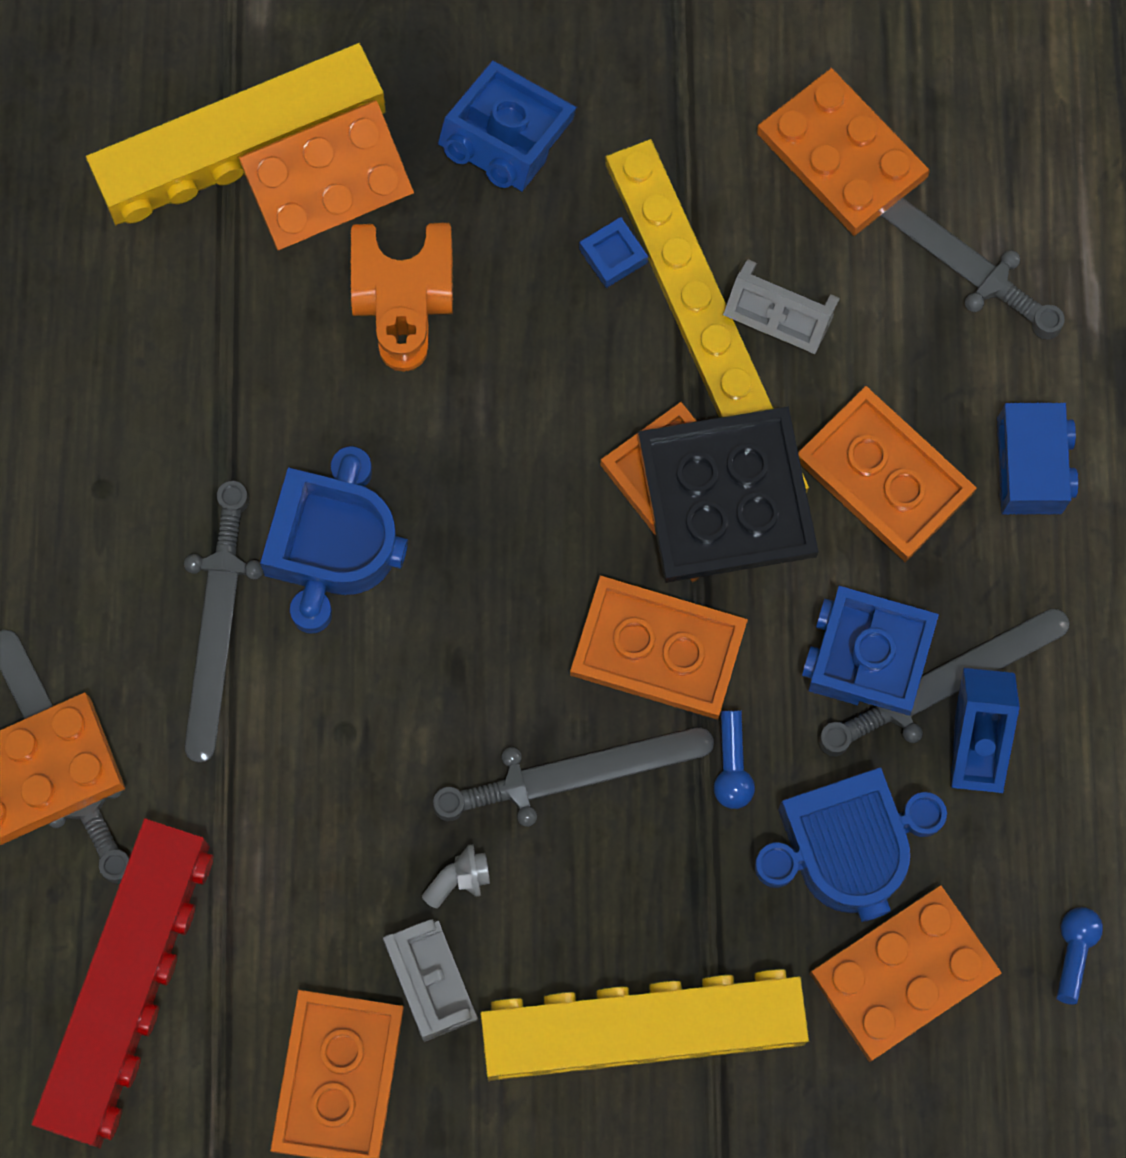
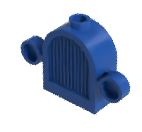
(331, 537)
(849, 842)

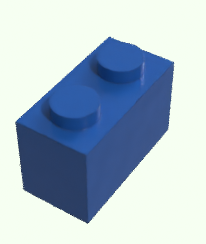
(1035, 458)

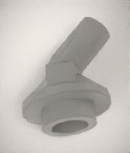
(468, 872)

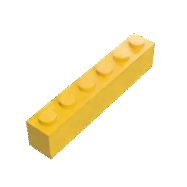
(204, 146)
(643, 1027)

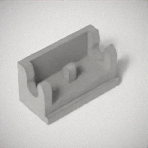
(779, 310)
(430, 979)

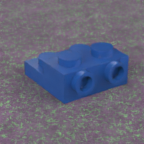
(505, 126)
(870, 650)

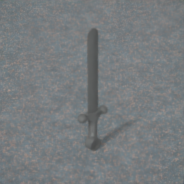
(990, 280)
(216, 622)
(947, 679)
(32, 700)
(573, 773)

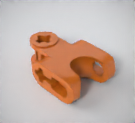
(402, 291)

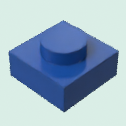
(613, 252)

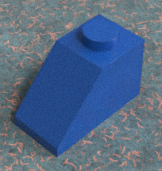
(984, 729)

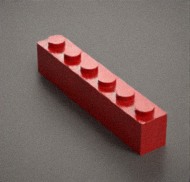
(122, 984)

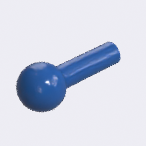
(733, 786)
(1081, 931)

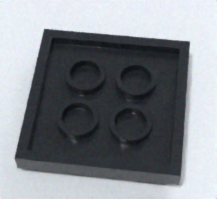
(727, 494)

